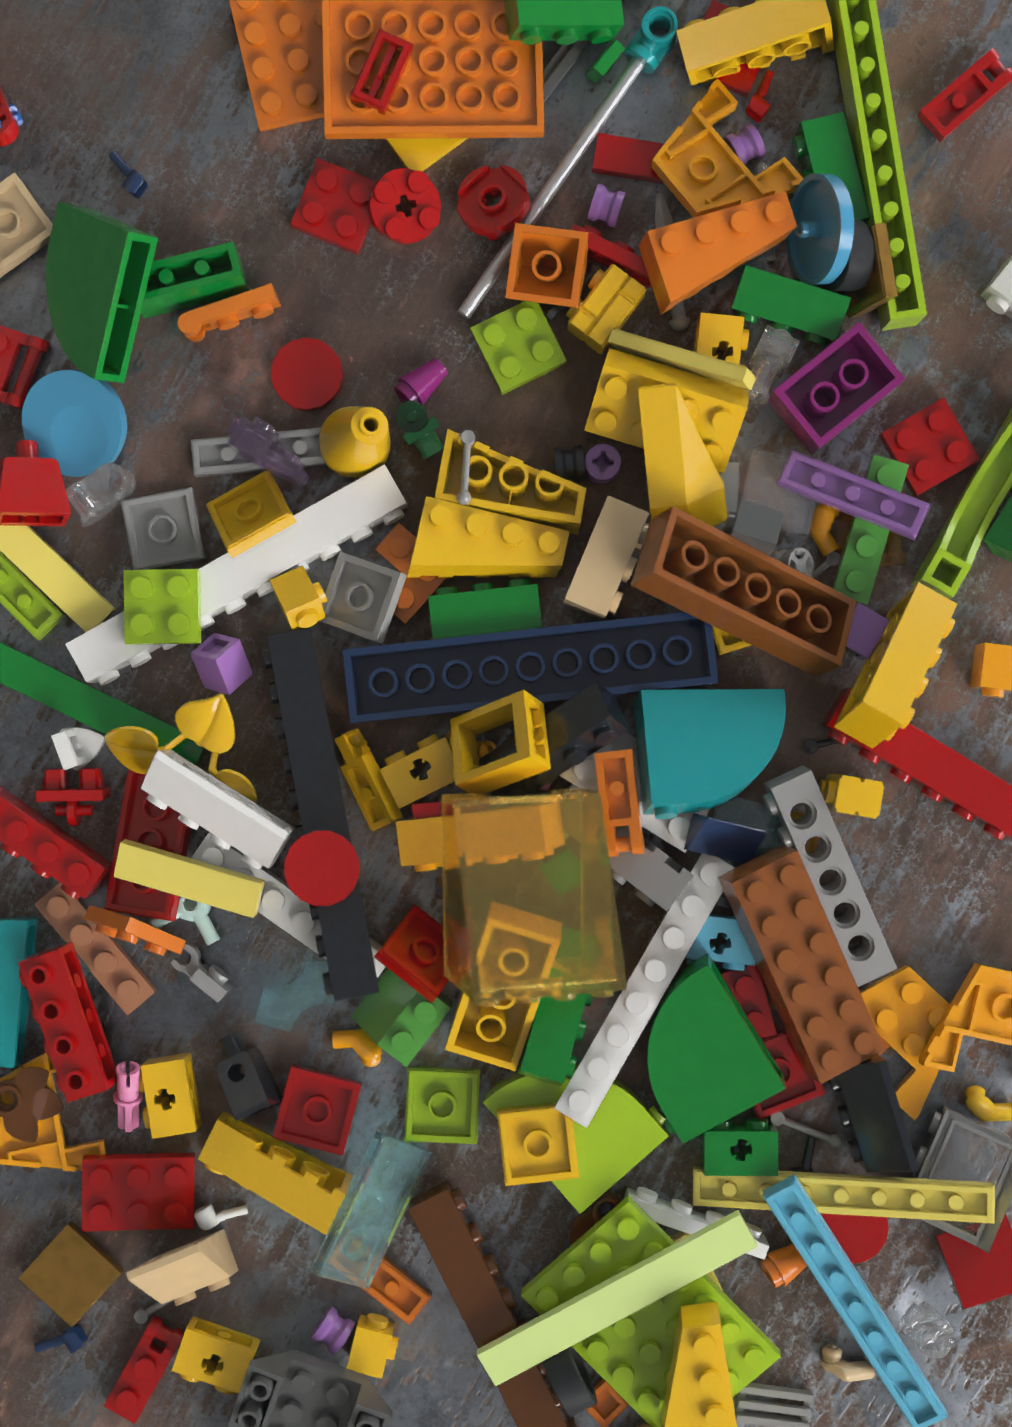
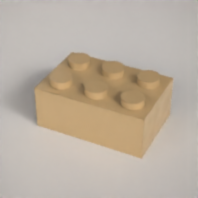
(607, 559)

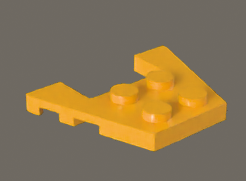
(706, 170)
(978, 1010)
(905, 1017)
(50, 1146)

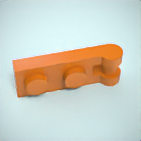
(228, 312)
(620, 800)

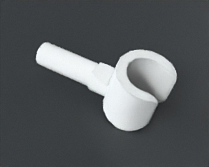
(208, 1218)

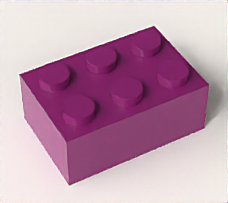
(835, 388)

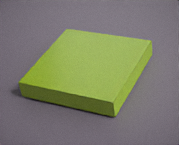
(442, 1104)

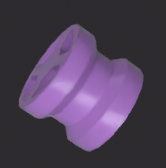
(746, 144)
(606, 205)
(601, 471)
(332, 1330)

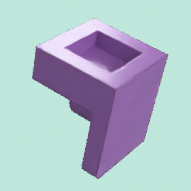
(865, 631)
(221, 663)

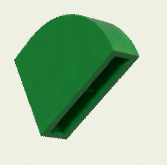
(96, 288)
(706, 1054)

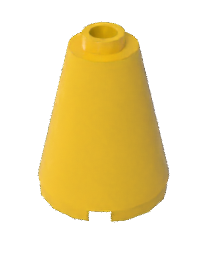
(355, 441)

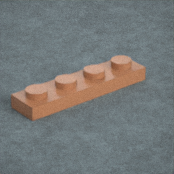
(100, 952)

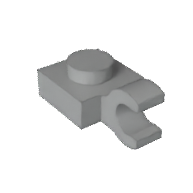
(209, 979)

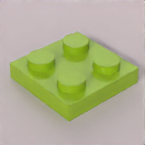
(518, 346)
(162, 606)

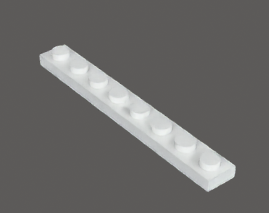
(643, 991)

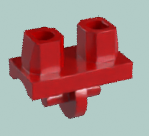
(90, 789)

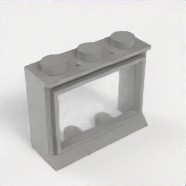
(968, 1152)

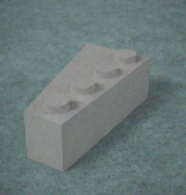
(652, 873)

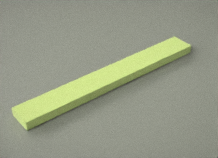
(617, 1298)

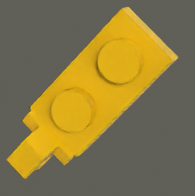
(366, 781)

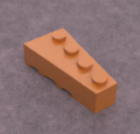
(710, 246)

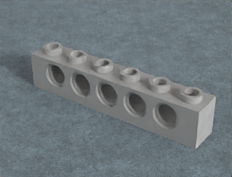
(797, 786)

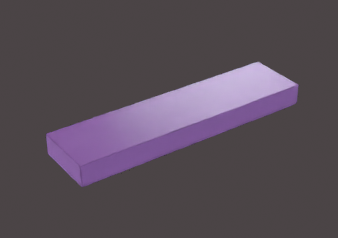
(853, 495)

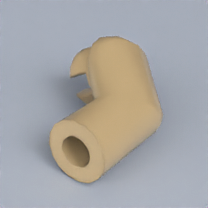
(843, 1369)

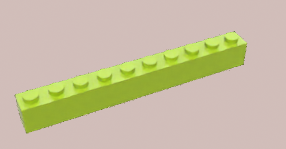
(877, 149)

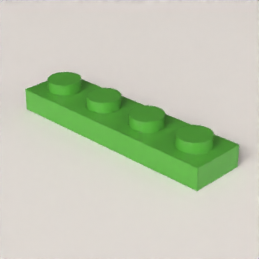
(865, 540)

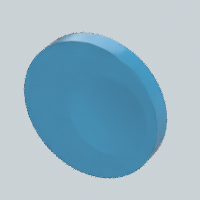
(824, 229)
(75, 421)

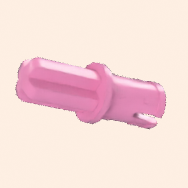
(128, 1096)

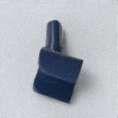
(134, 182)
(72, 1338)

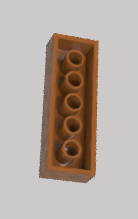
(744, 592)
(801, 963)

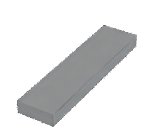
(217, 457)

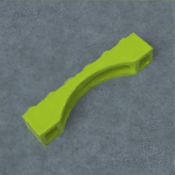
(968, 522)

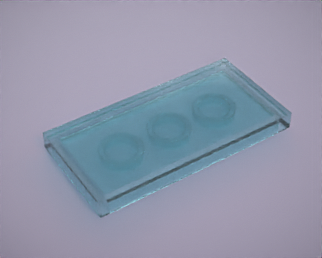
(371, 1211)

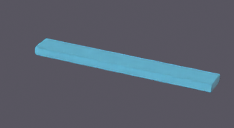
(854, 1302)

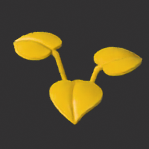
(203, 721)

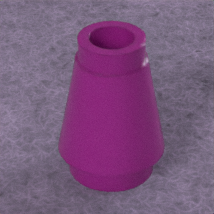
(421, 382)

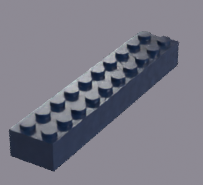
(545, 662)

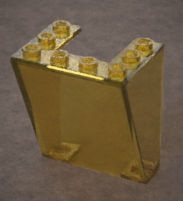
(529, 897)

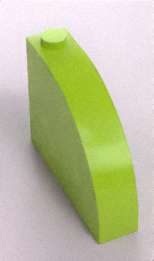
(607, 1149)

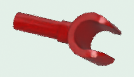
(758, 106)

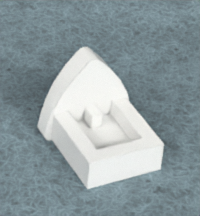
(77, 746)

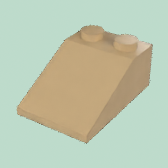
(187, 1269)

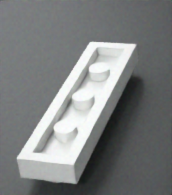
(681, 1217)

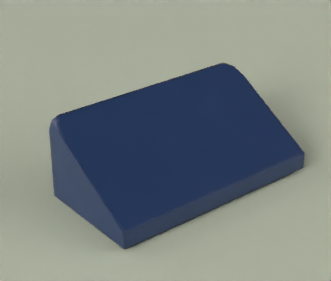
(723, 838)

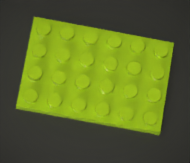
(639, 1348)

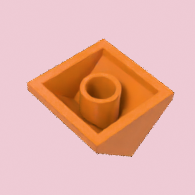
(547, 265)

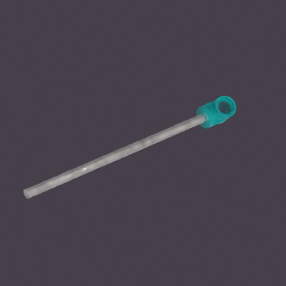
(644, 55)

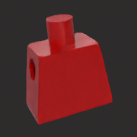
(32, 489)

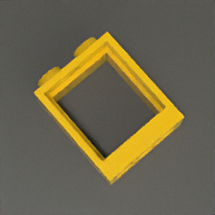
(530, 737)

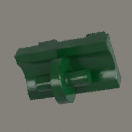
(413, 419)

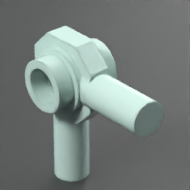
(193, 911)

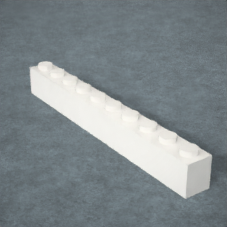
(230, 580)

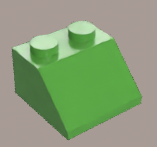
(400, 1017)

